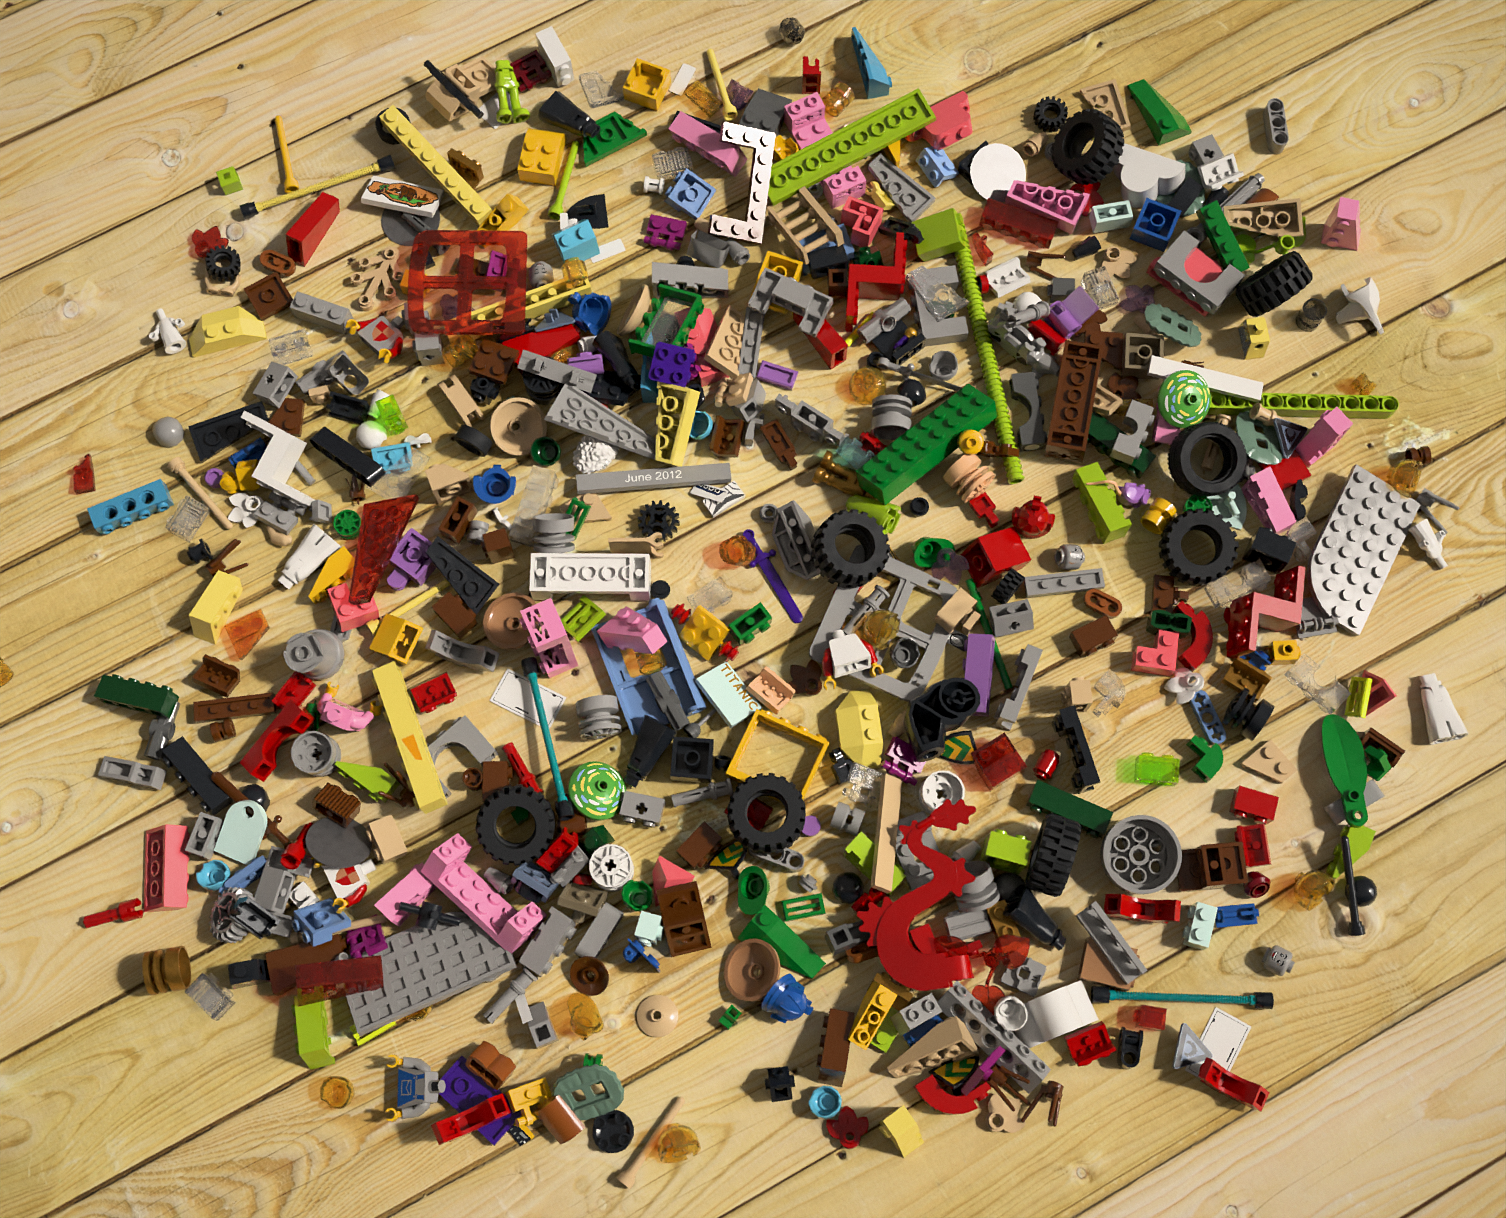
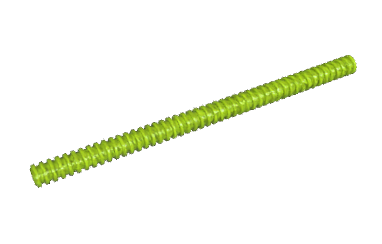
(987, 358)

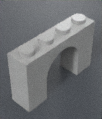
(1208, 295)
(947, 330)
(463, 735)

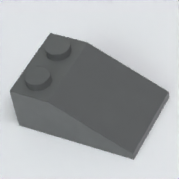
(765, 112)

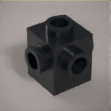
(484, 390)
(779, 1083)

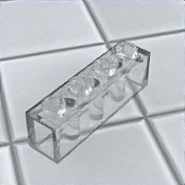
(533, 502)

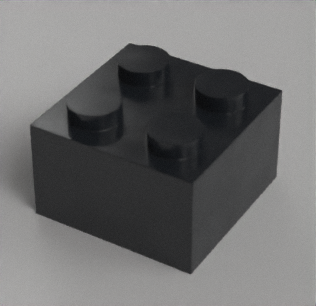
(1270, 548)
(692, 760)

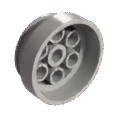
(1168, 857)

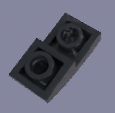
(1186, 195)
(1297, 496)

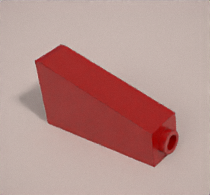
(311, 228)
(544, 342)
(827, 343)

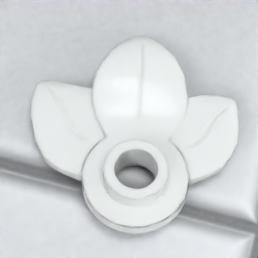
(243, 508)
(1182, 685)

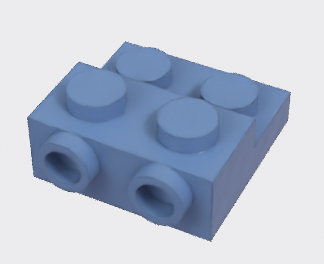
(689, 194)
(319, 922)

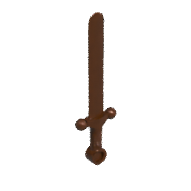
(237, 796)

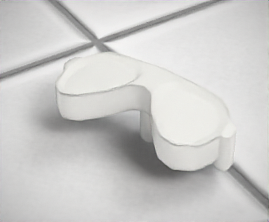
(424, 438)
(502, 521)

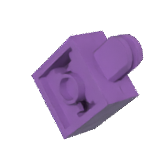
(410, 561)

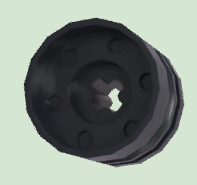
(541, 389)
(1250, 715)

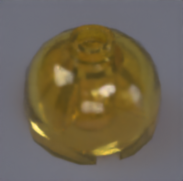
(867, 384)
(1405, 476)
(880, 627)
(1312, 887)
(677, 1142)

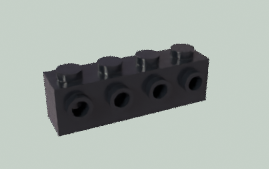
(196, 775)

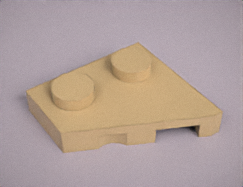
(597, 510)

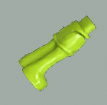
(507, 83)

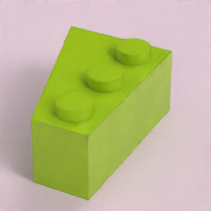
(861, 854)

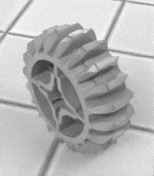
(223, 926)

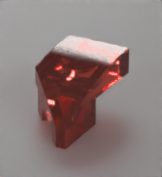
(981, 248)
(84, 476)

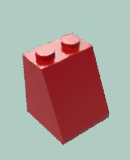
(994, 555)

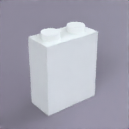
(555, 56)

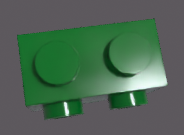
(750, 623)

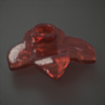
(207, 241)

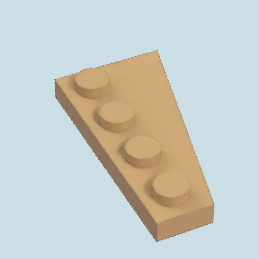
(726, 343)

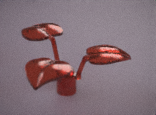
(1007, 948)

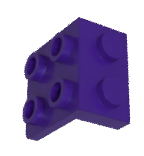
(671, 364)

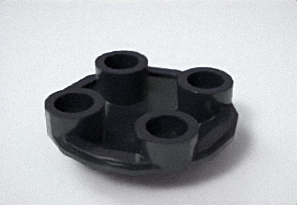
(613, 1131)

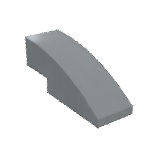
(132, 772)

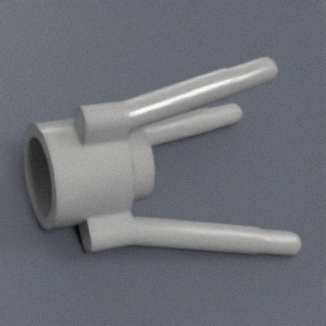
(1427, 498)

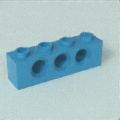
(120, 505)

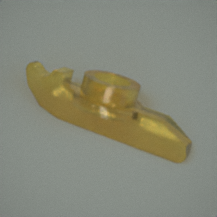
(565, 353)

